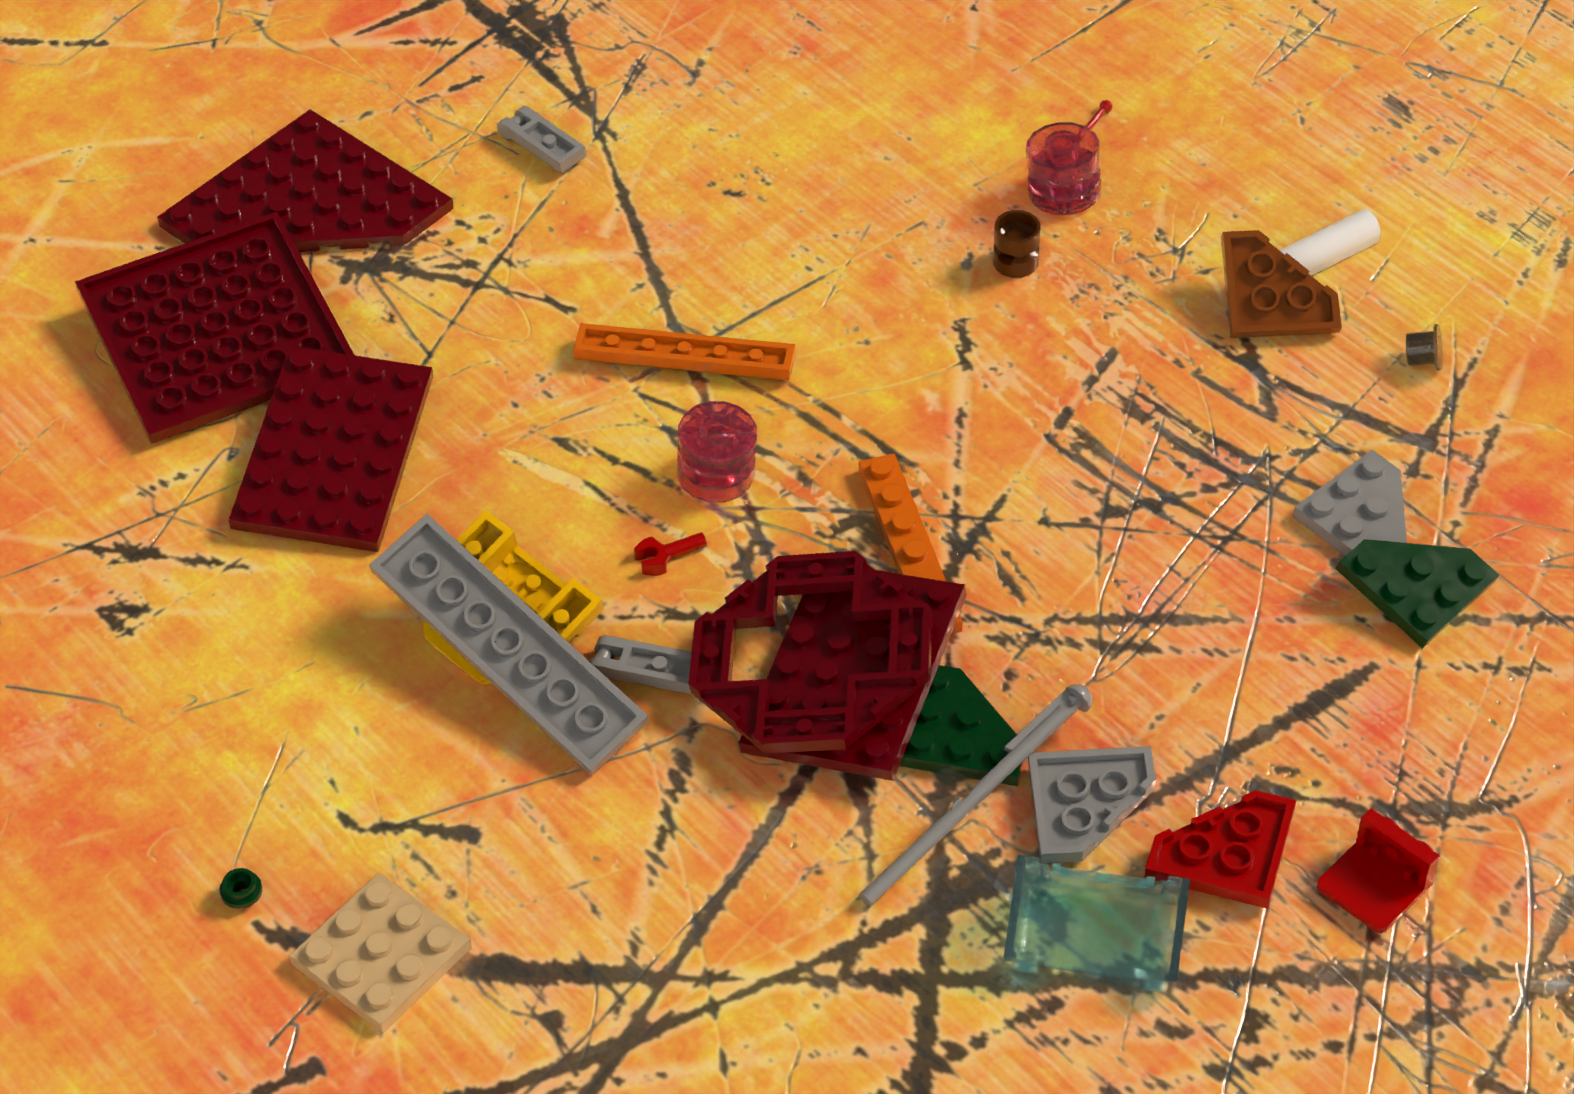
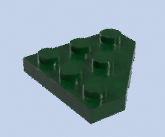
(1417, 583)
(958, 731)

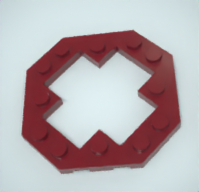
(868, 695)

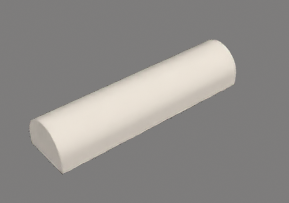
(1336, 241)

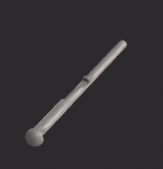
(1019, 748)

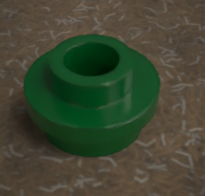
(240, 879)

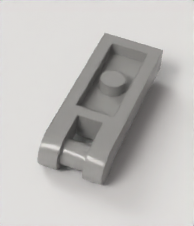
(542, 139)
(643, 663)

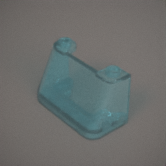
(1096, 923)

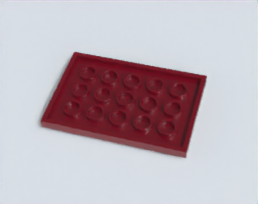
(332, 449)
(827, 646)

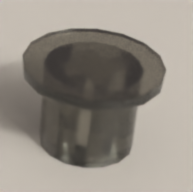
(1425, 348)

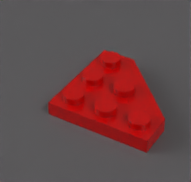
(1229, 849)

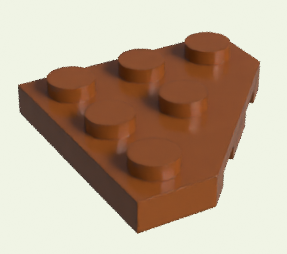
(1273, 291)

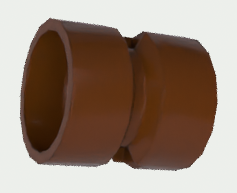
(1016, 243)

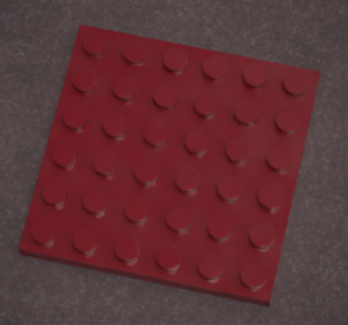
(208, 323)

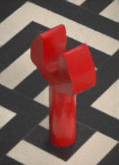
(663, 553)

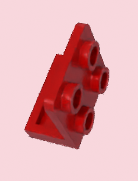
(1380, 873)

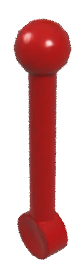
(1105, 107)

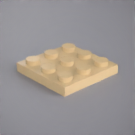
(380, 952)

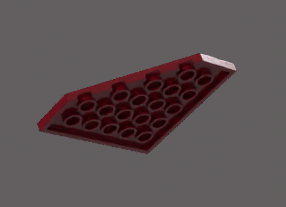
(321, 186)

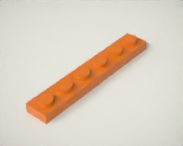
(684, 351)
(900, 520)

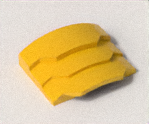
(563, 605)

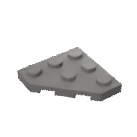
(1357, 505)
(1085, 796)

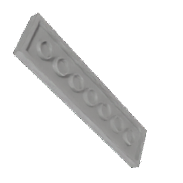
(509, 644)

